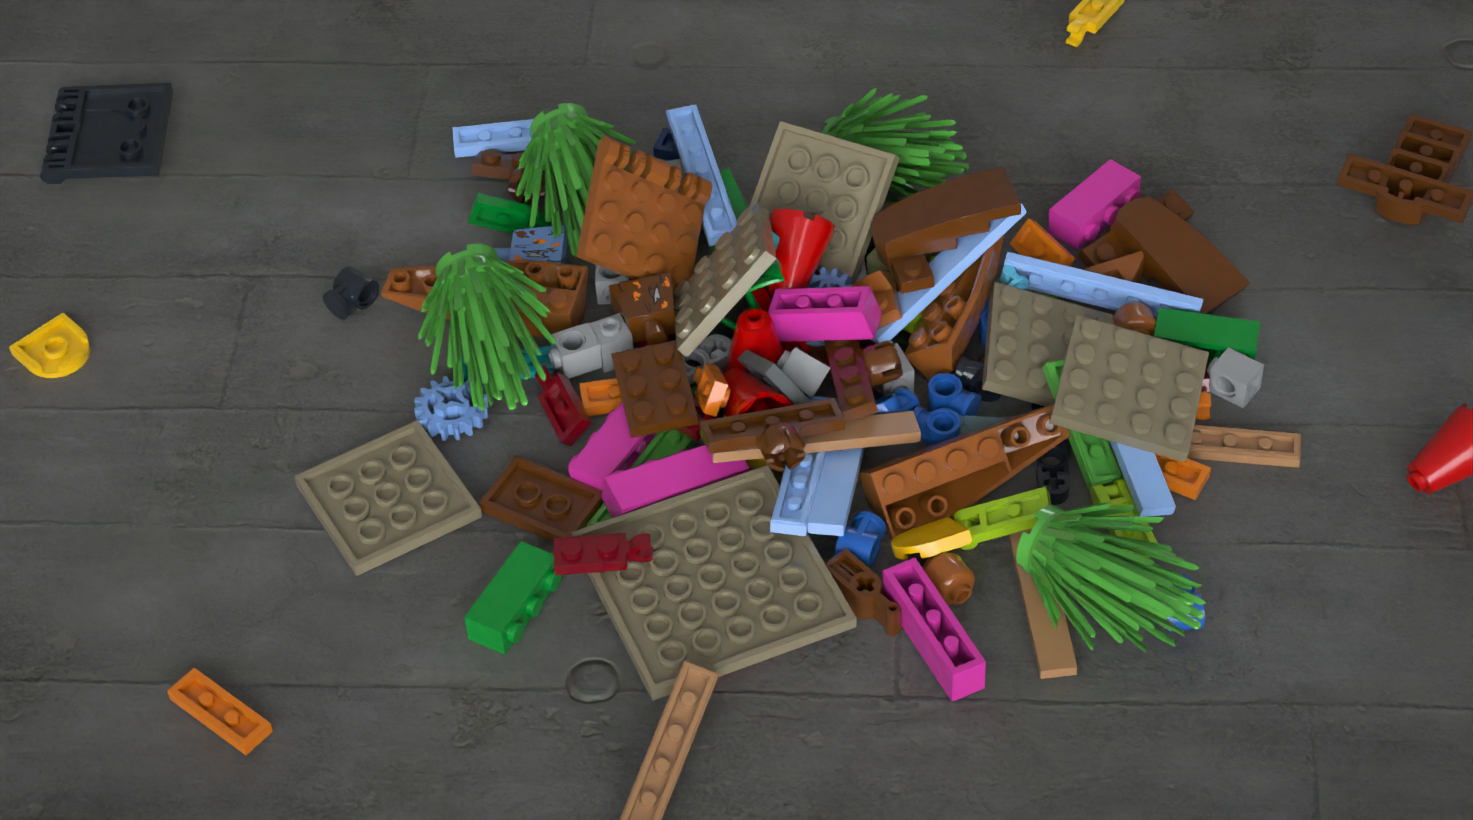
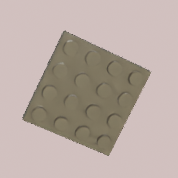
(831, 181)
(723, 277)
(1023, 336)
(1130, 388)
(387, 497)

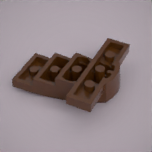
(1415, 174)
(934, 220)
(1171, 249)

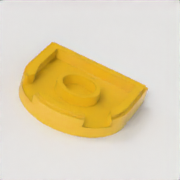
(53, 348)
(931, 539)

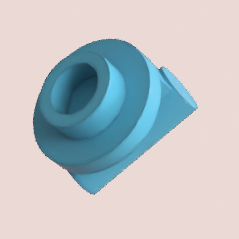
(1011, 278)

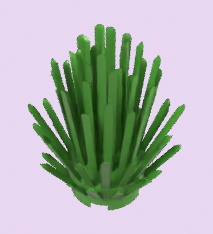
(564, 147)
(916, 149)
(478, 295)
(1105, 578)

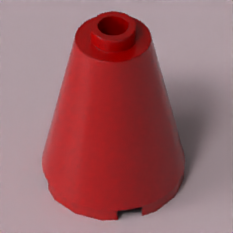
(799, 246)
(756, 334)
(750, 394)
(1446, 455)

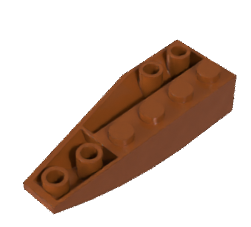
(563, 296)
(953, 317)
(956, 471)

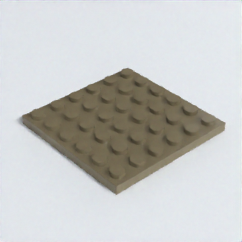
(717, 583)

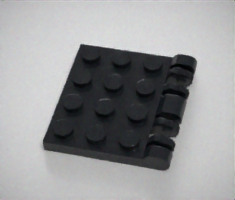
(107, 131)

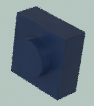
(665, 146)

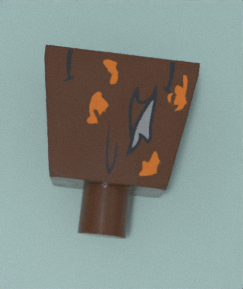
(646, 307)

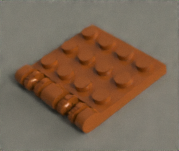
(636, 217)

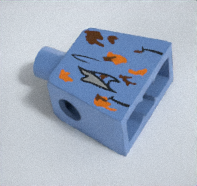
(536, 245)

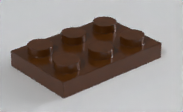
(654, 389)
(541, 500)

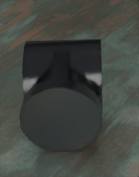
(350, 290)
(971, 376)

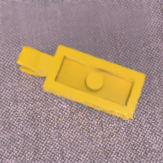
(1089, 16)

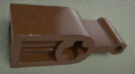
(864, 591)

